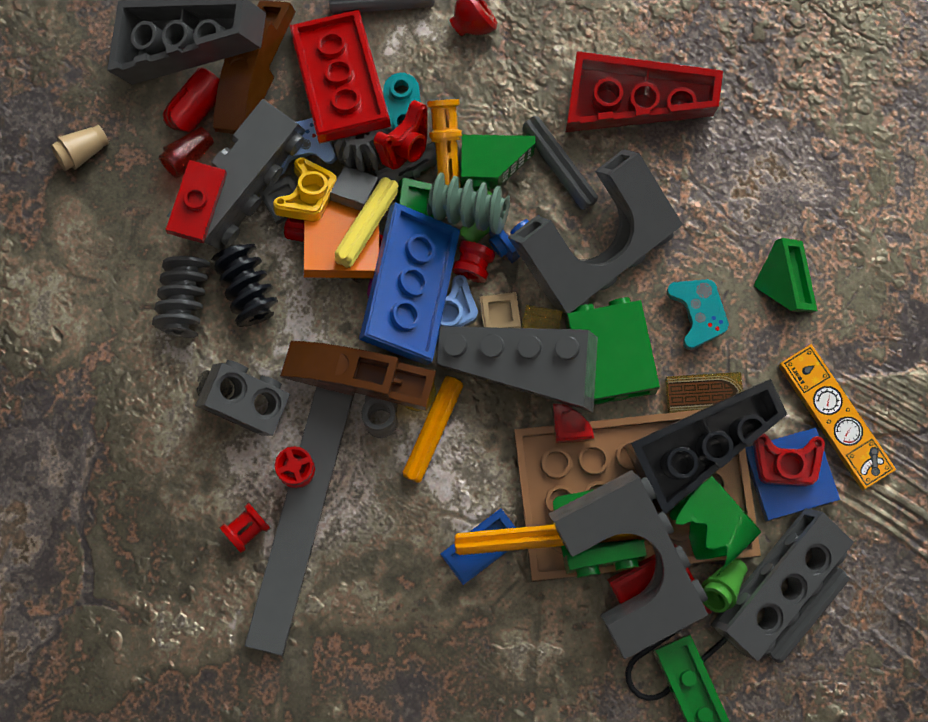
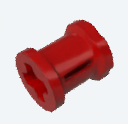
(240, 540)

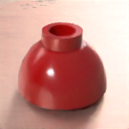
(473, 18)

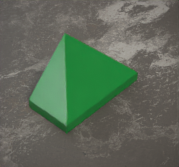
(787, 276)

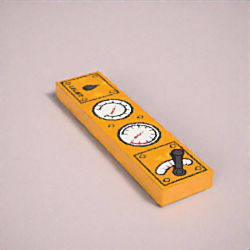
(837, 417)

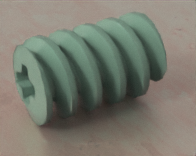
(467, 204)

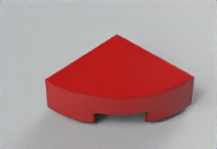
(570, 425)

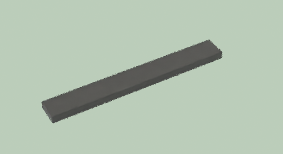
(298, 525)

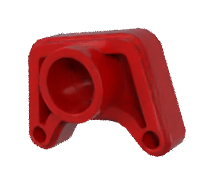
(406, 140)
(788, 466)

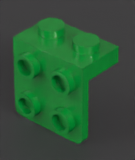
(587, 563)

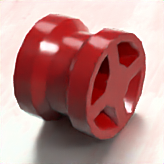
(473, 261)
(292, 460)

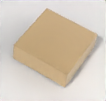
(500, 310)

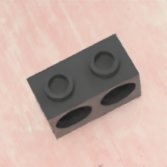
(240, 406)

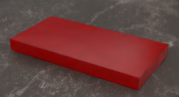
(339, 76)

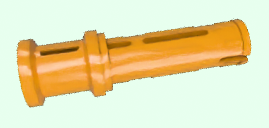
(445, 135)

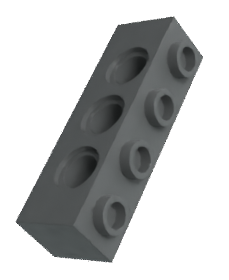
(763, 587)

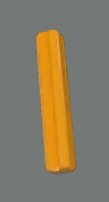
(432, 429)

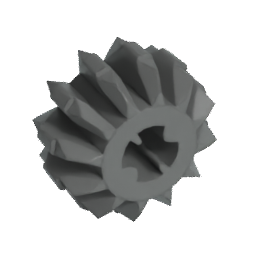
(359, 150)

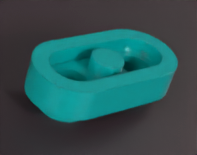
(397, 103)

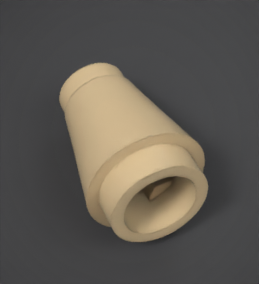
(78, 147)

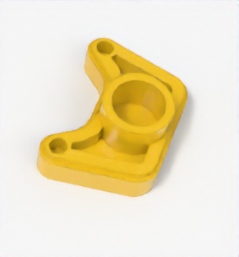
(310, 194)

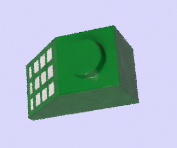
(493, 158)

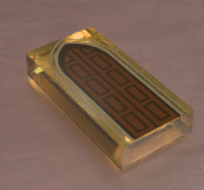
(701, 390)

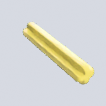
(366, 222)

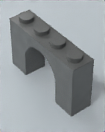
(644, 222)
(671, 597)

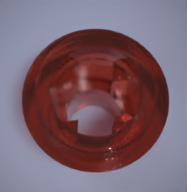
(189, 147)

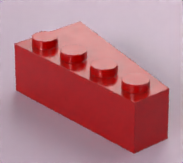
(636, 91)

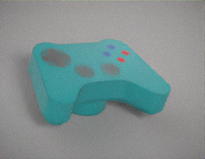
(703, 310)

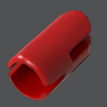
(192, 101)

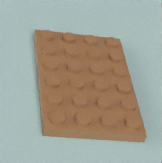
(574, 467)

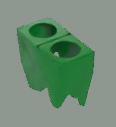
(716, 524)

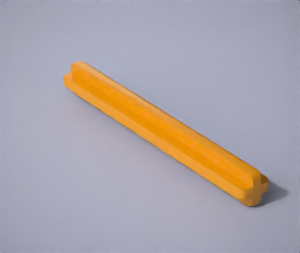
(516, 539)

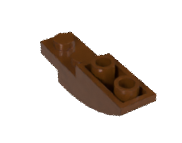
(247, 75)
(358, 372)

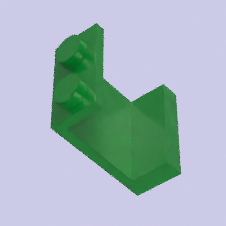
(623, 349)

